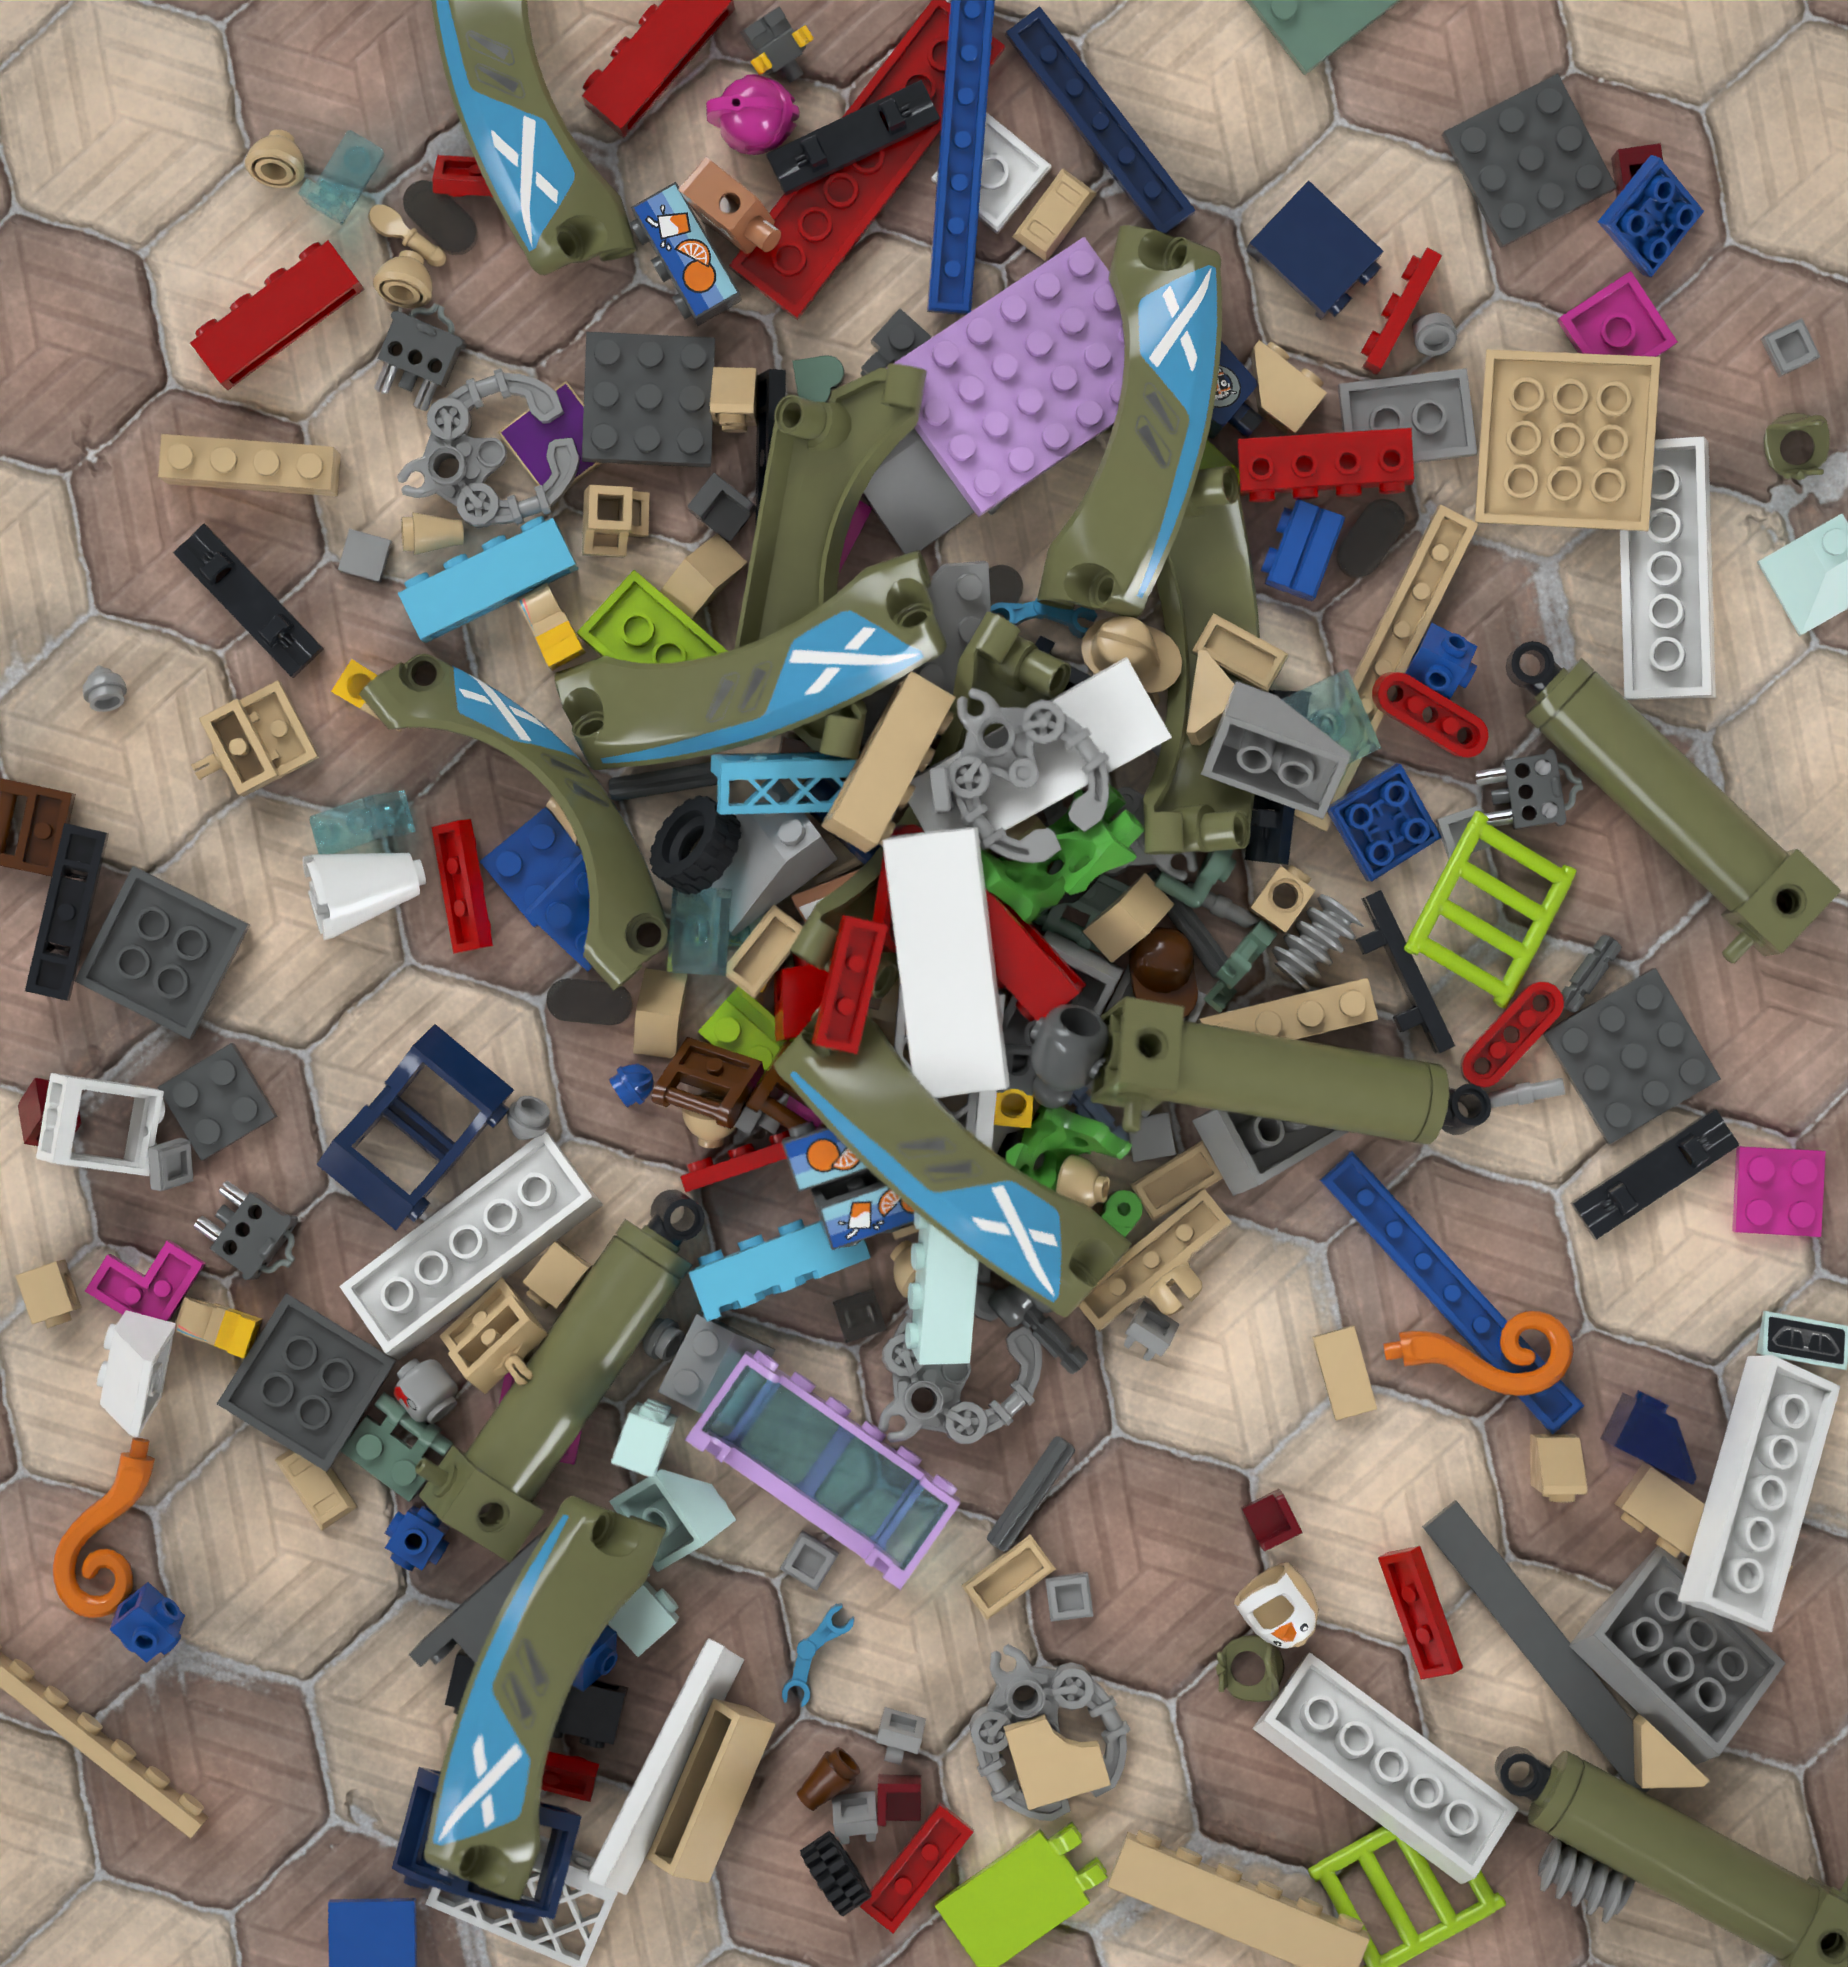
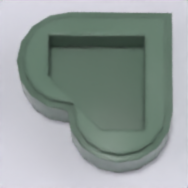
(817, 377)

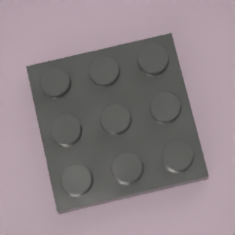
(1529, 161)
(648, 399)
(162, 952)
(1631, 1056)
(306, 1382)

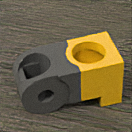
(1016, 1102)

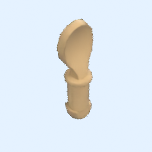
(390, 224)

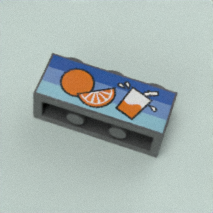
(684, 255)
(818, 1156)
(859, 1209)

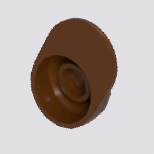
(1164, 969)

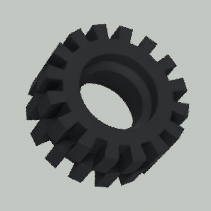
(835, 1873)

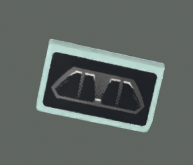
(1803, 1340)

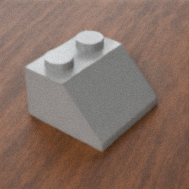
(706, 1361)

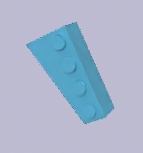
(769, 1267)

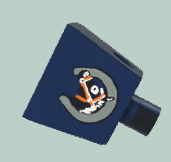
(1232, 390)

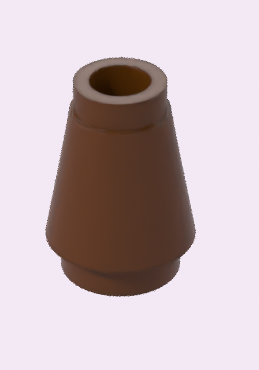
(829, 1778)

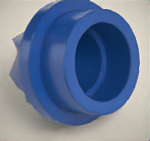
(632, 1083)

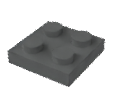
(217, 1101)

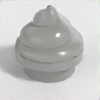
(104, 690)
(528, 1117)
(663, 1339)

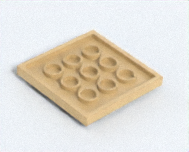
(1567, 440)

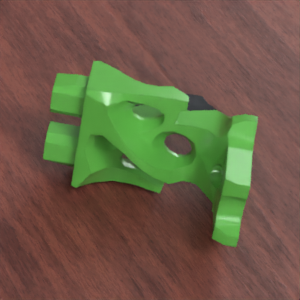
(1084, 858)
(1057, 1136)

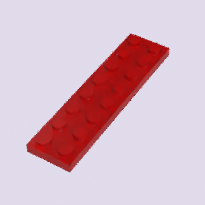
(832, 214)

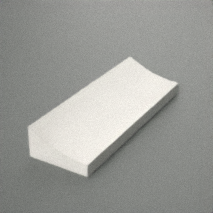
(1670, 581)
(1120, 723)
(946, 961)
(470, 1246)
(1759, 1492)
(1386, 1769)
(654, 1787)

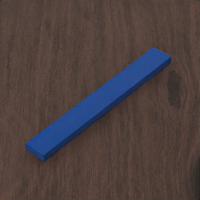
(960, 156)
(1440, 1280)

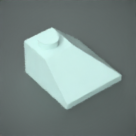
(1811, 575)
(683, 1506)

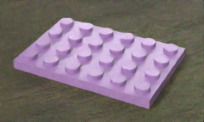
(1023, 377)

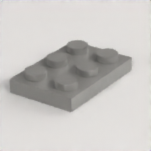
(1429, 403)

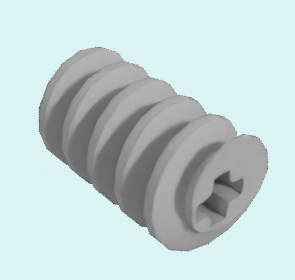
(1315, 941)
(1584, 1880)

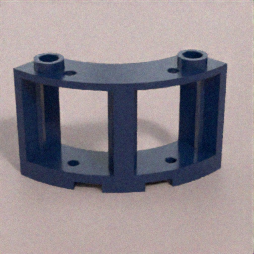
(459, 1070)
(418, 1873)

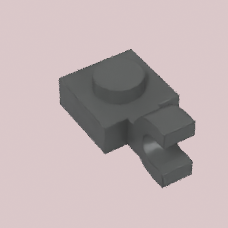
(895, 341)

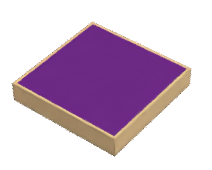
(530, 437)

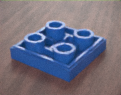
(1650, 216)
(1383, 822)
(372, 1932)

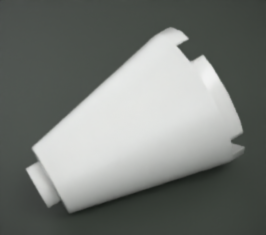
(359, 887)

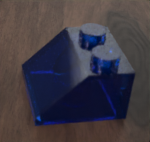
(1647, 1432)

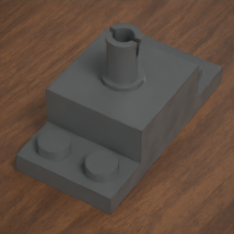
(474, 1618)

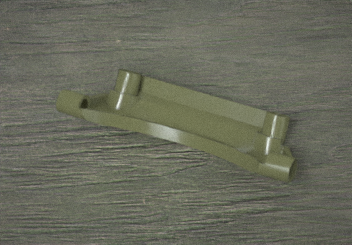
(810, 491)

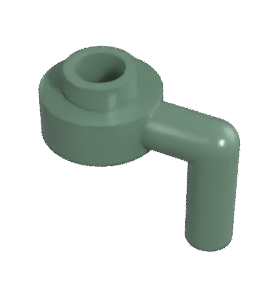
(1215, 867)

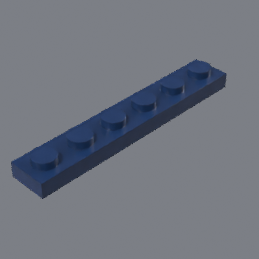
(1099, 122)

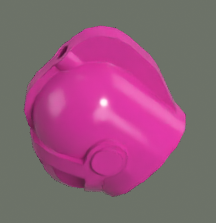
(753, 114)

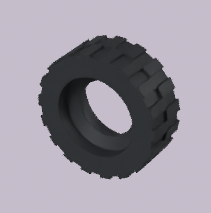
(709, 858)

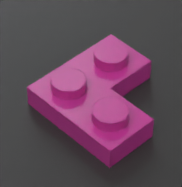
(151, 1294)

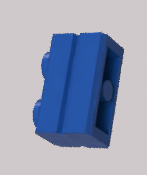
(1303, 549)

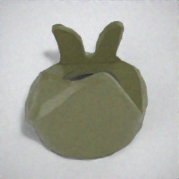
(1818, 430)
(1268, 1687)

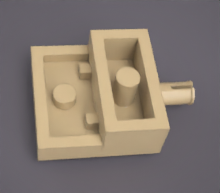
(256, 740)
(494, 1338)

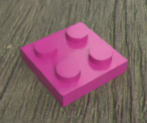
(1618, 322)
(1778, 1191)

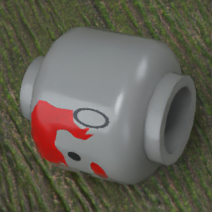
(425, 1390)

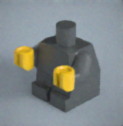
(776, 44)

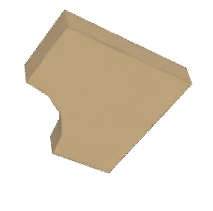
(1052, 1765)

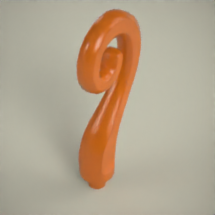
(1435, 1348)
(129, 1484)

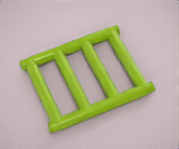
(1440, 905)
(1412, 1942)

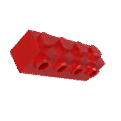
(1325, 463)

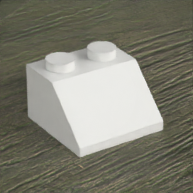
(135, 1368)

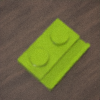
(743, 1028)

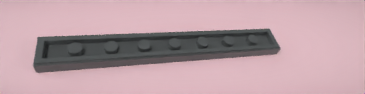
(1536, 1636)

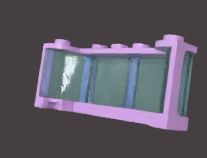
(826, 1465)

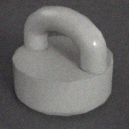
(1434, 334)

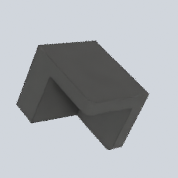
(721, 507)

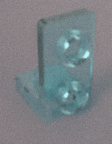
(343, 177)
(362, 822)

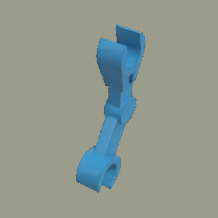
(1018, 613)
(807, 1648)

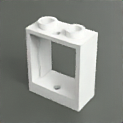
(61, 1119)

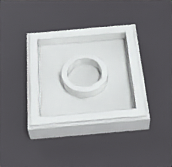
(1008, 175)

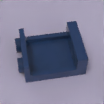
(1317, 250)

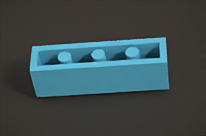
(487, 580)

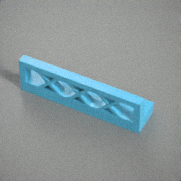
(775, 767)

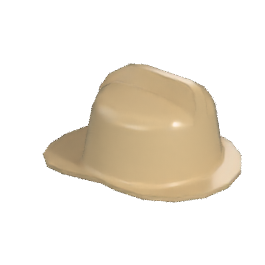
(1149, 651)

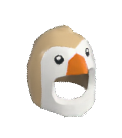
(1279, 1606)

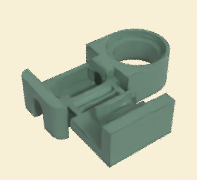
(1239, 964)

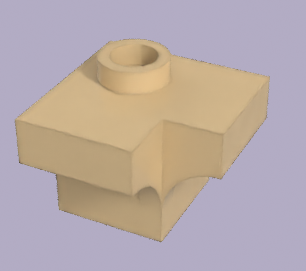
(611, 517)

